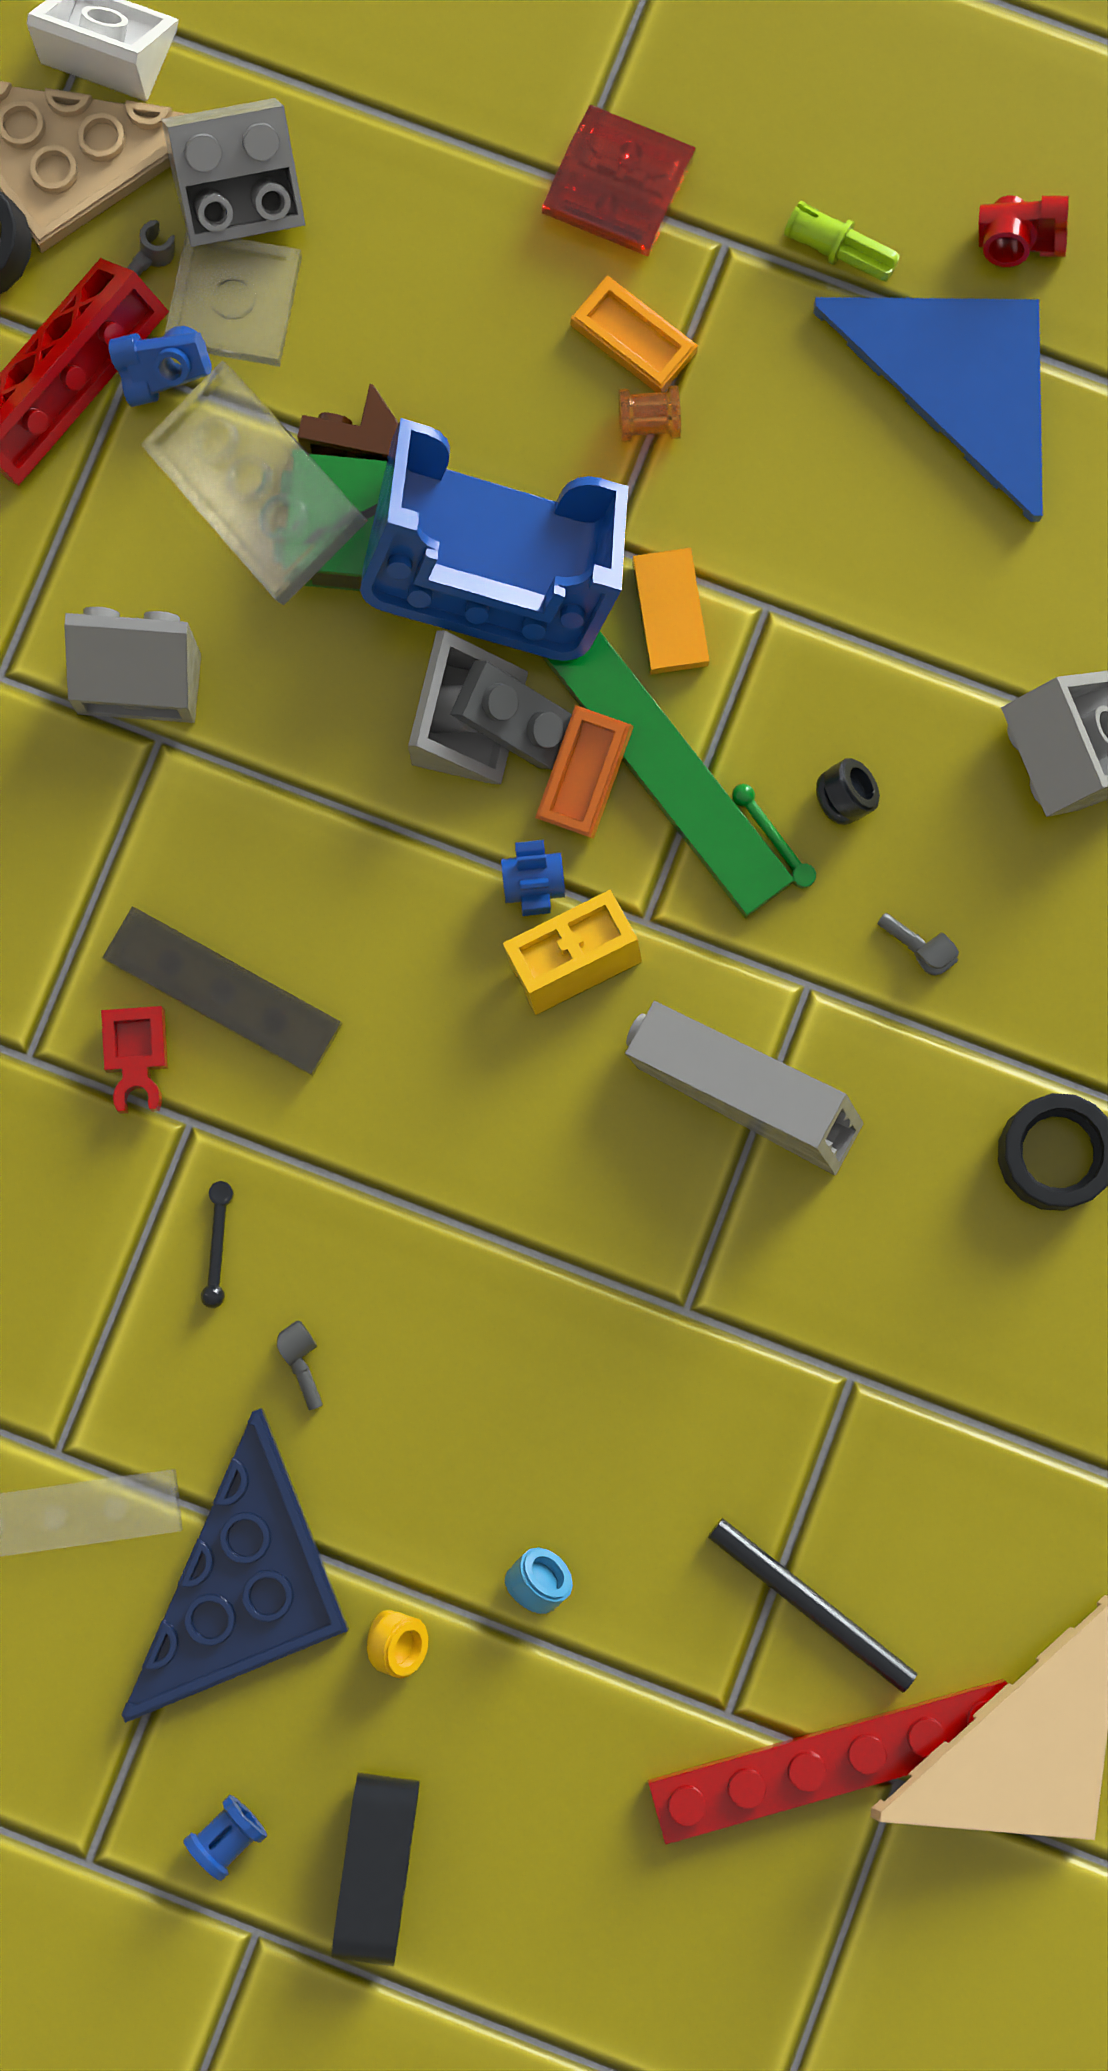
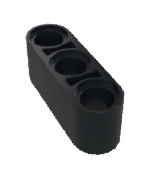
(375, 1869)

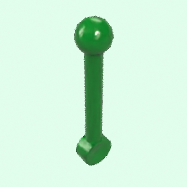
(803, 873)

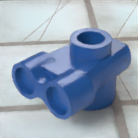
(147, 363)

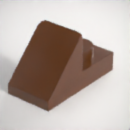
(337, 436)

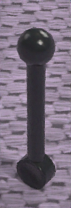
(221, 1195)

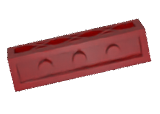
(69, 369)

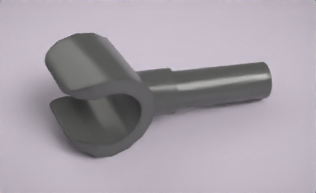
(151, 254)
(932, 956)
(294, 1344)

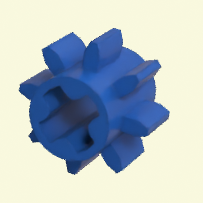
(533, 878)

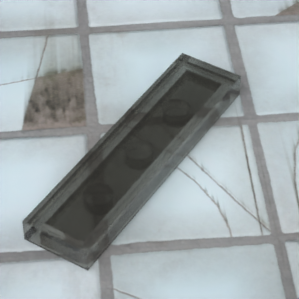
(222, 991)

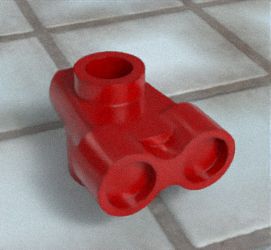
(1016, 227)

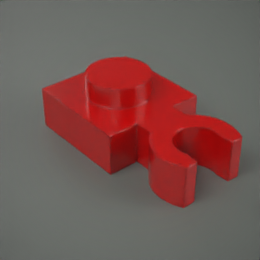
(135, 1045)

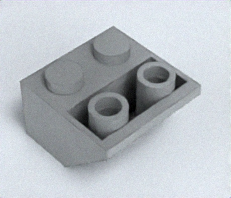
(234, 171)
(131, 665)

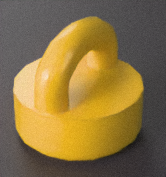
(397, 1643)

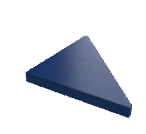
(964, 371)

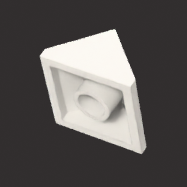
(103, 42)

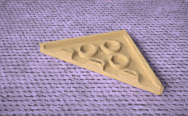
(75, 155)
(1029, 1754)

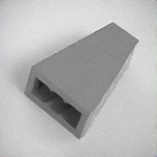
(745, 1086)

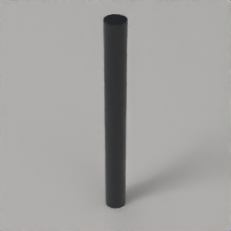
(812, 1605)

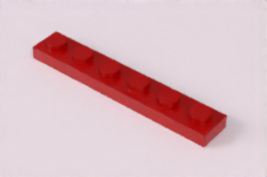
(811, 1765)

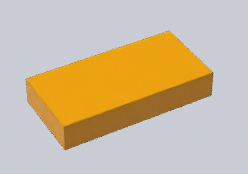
(633, 335)
(670, 611)

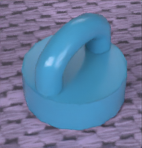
(539, 1580)

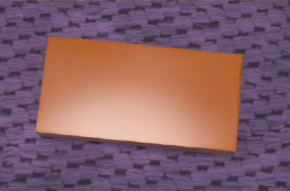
(584, 771)

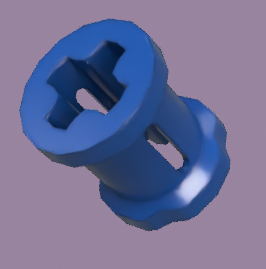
(225, 1838)

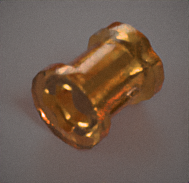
(649, 413)

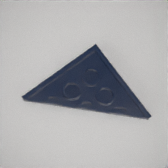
(247, 1588)

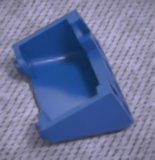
(492, 555)

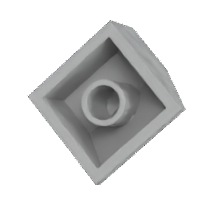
(1063, 740)

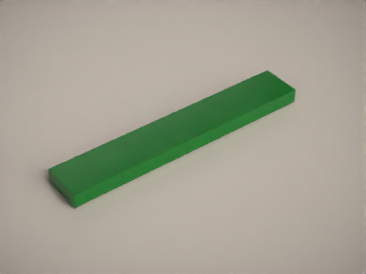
(677, 778)

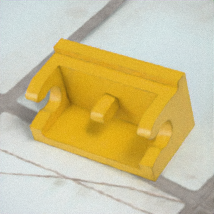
(573, 951)

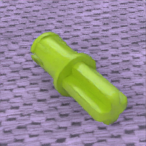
(840, 241)

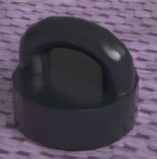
(847, 791)

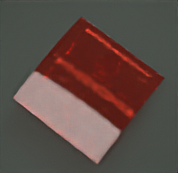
(618, 180)

